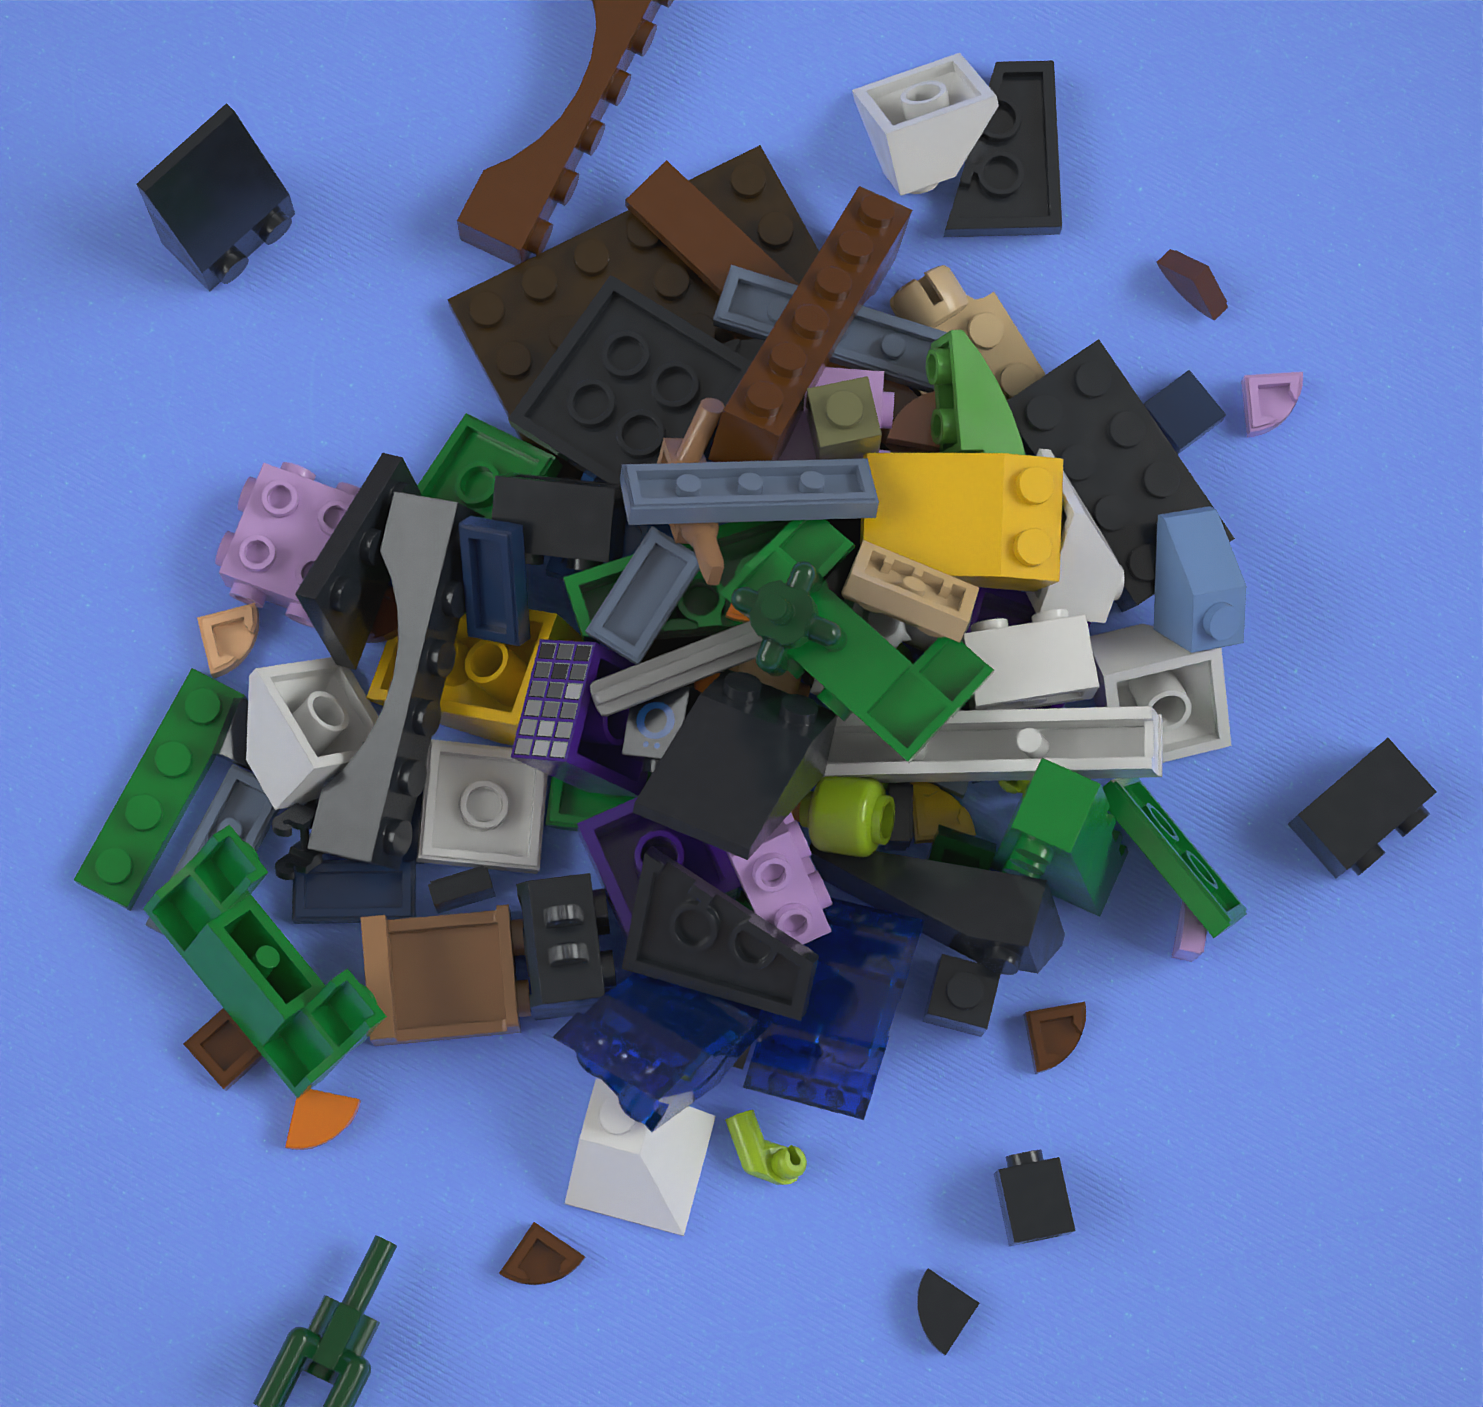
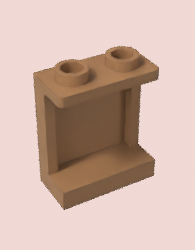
(445, 975)

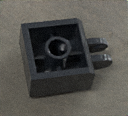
(563, 944)

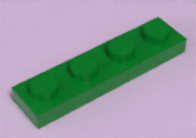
(158, 792)

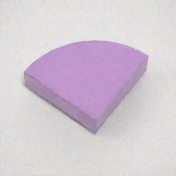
(1269, 400)
(1189, 936)

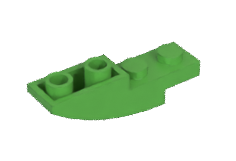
(969, 401)

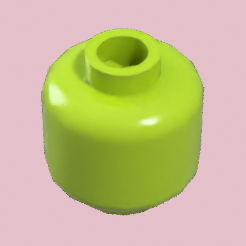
(848, 815)

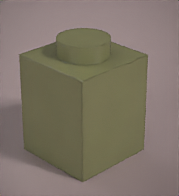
(843, 419)

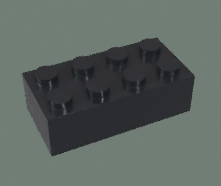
(1111, 458)

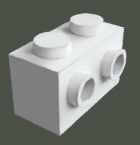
(1034, 661)

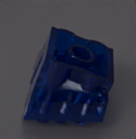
(842, 1039)
(661, 1044)

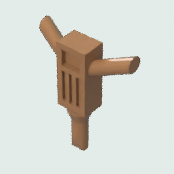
(691, 450)

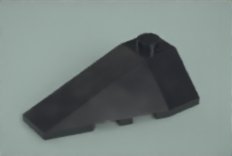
(980, 913)

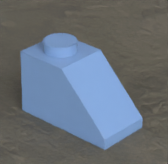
(1197, 582)

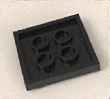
(624, 384)

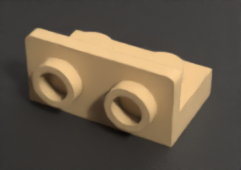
(910, 592)

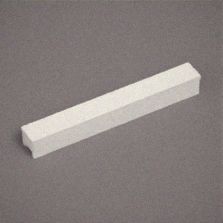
(1009, 746)

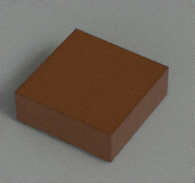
(223, 1049)

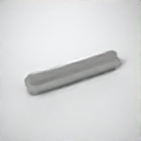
(675, 669)

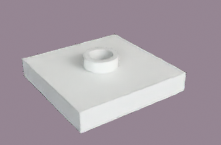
(481, 808)

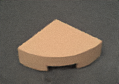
(229, 637)

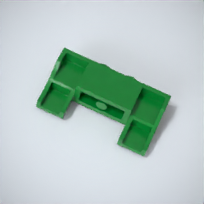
(869, 675)
(256, 970)

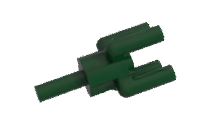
(787, 617)
(333, 1341)

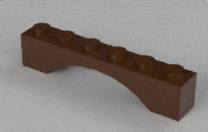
(517, 196)
(798, 348)

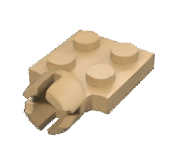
(942, 304)

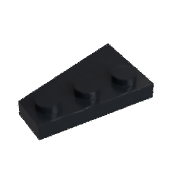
(1014, 167)
(350, 573)
(713, 944)

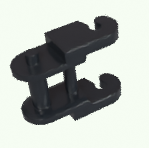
(299, 856)

